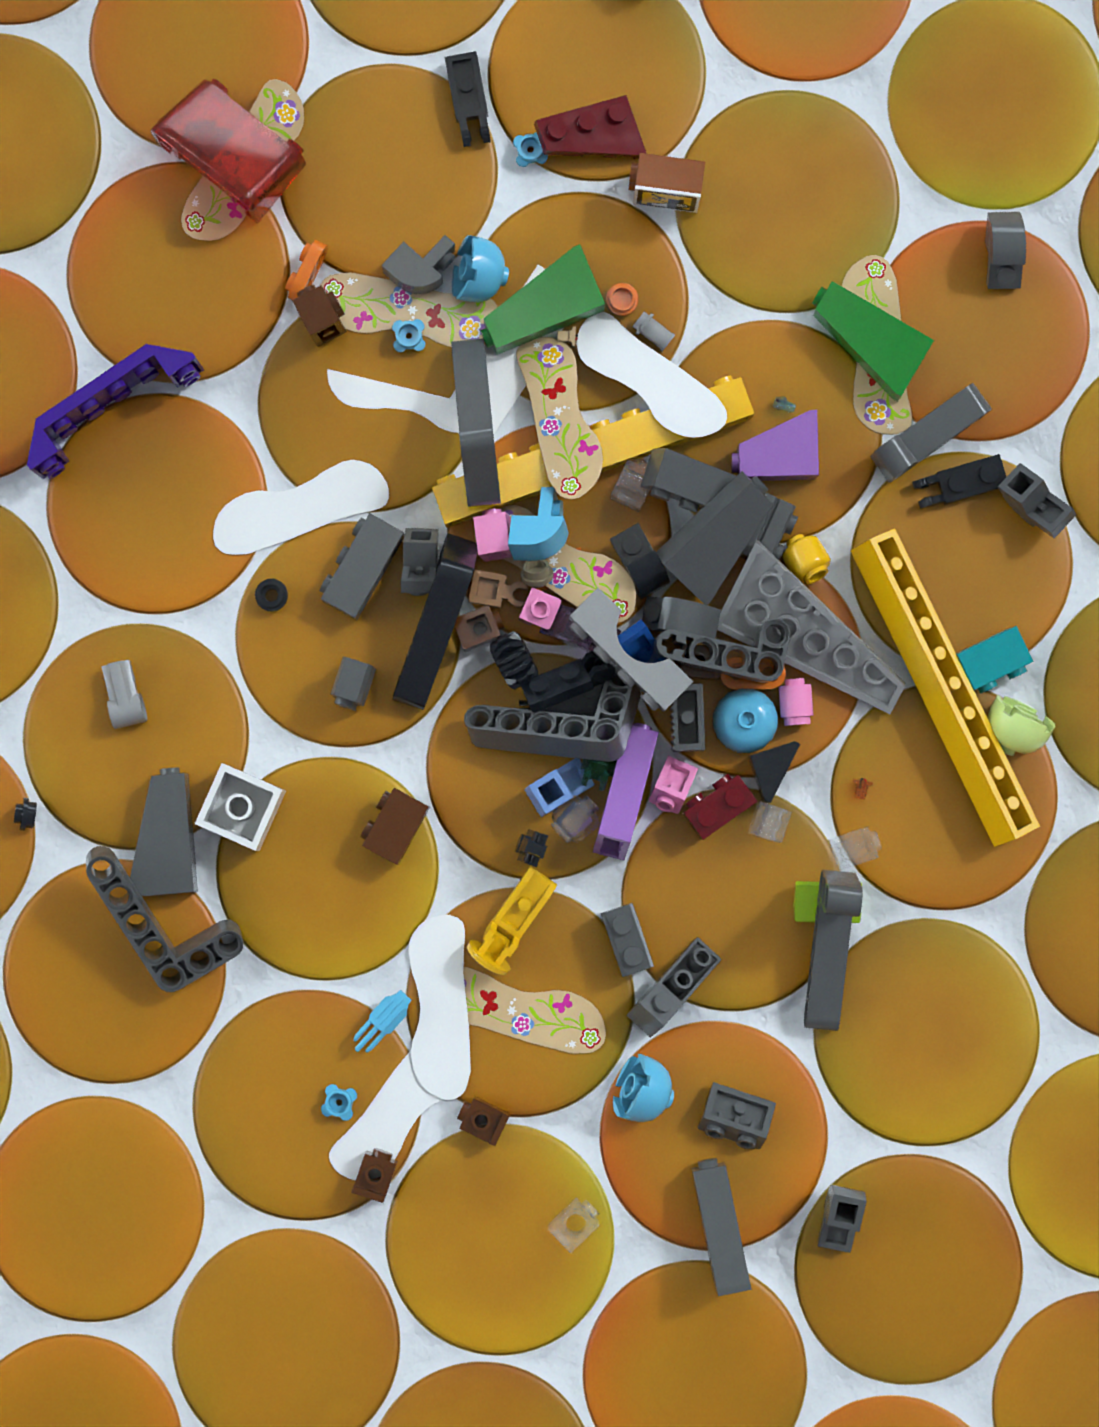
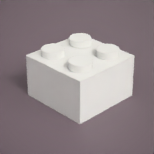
(240, 807)

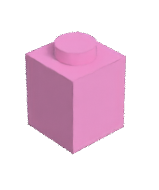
(492, 534)

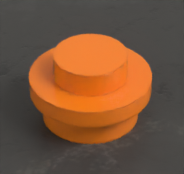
(622, 299)

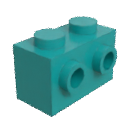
(994, 658)

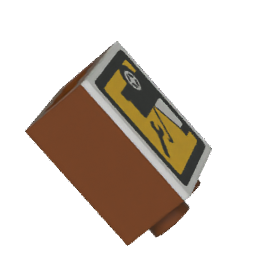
(667, 182)

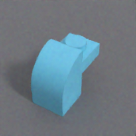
(541, 535)

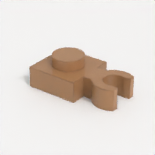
(490, 590)

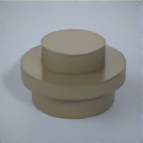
(536, 573)

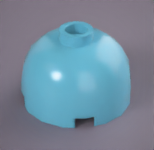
(480, 270)
(745, 720)
(644, 1090)

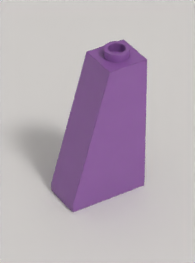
(626, 793)

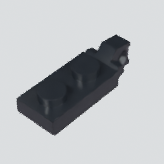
(531, 847)

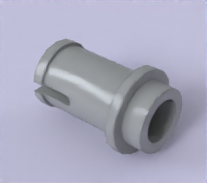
(653, 330)

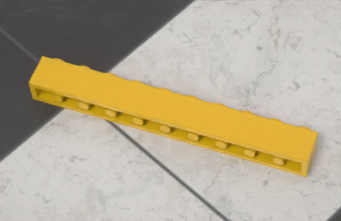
(622, 440)
(945, 688)

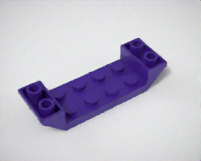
(88, 402)

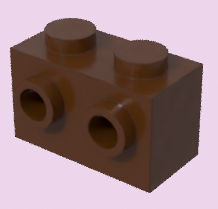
(320, 314)
(394, 826)

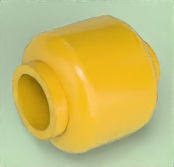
(806, 558)

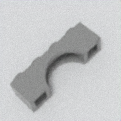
(658, 681)

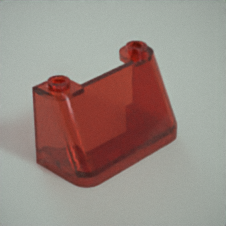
(230, 147)

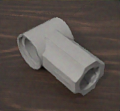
(124, 703)

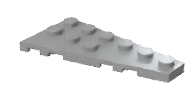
(818, 638)

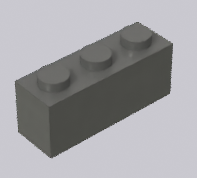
(683, 479)
(361, 566)

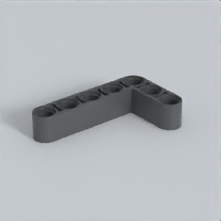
(475, 422)
(560, 734)
(837, 902)
(150, 930)

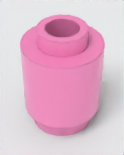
(796, 702)

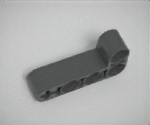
(930, 432)
(719, 649)

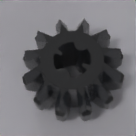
(513, 659)

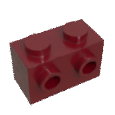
(719, 807)

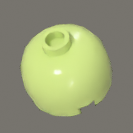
(1018, 726)

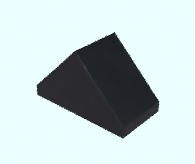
(770, 768)

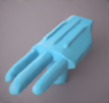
(384, 1018)

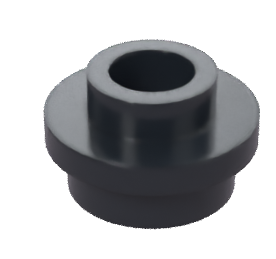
(264, 587)
(25, 814)

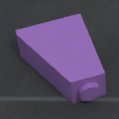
(781, 452)

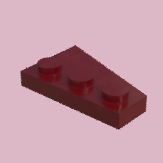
(595, 129)

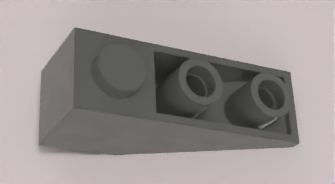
(674, 987)

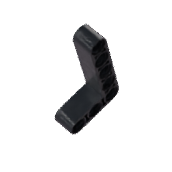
(436, 621)

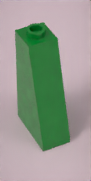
(549, 302)
(875, 339)

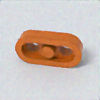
(312, 260)
(735, 662)

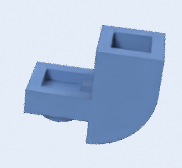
(557, 787)

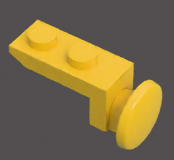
(512, 921)

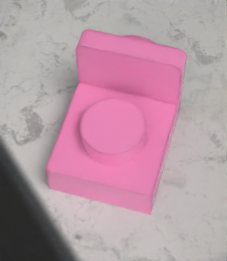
(540, 609)
(673, 785)

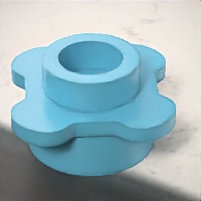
(524, 157)
(402, 328)
(331, 1108)

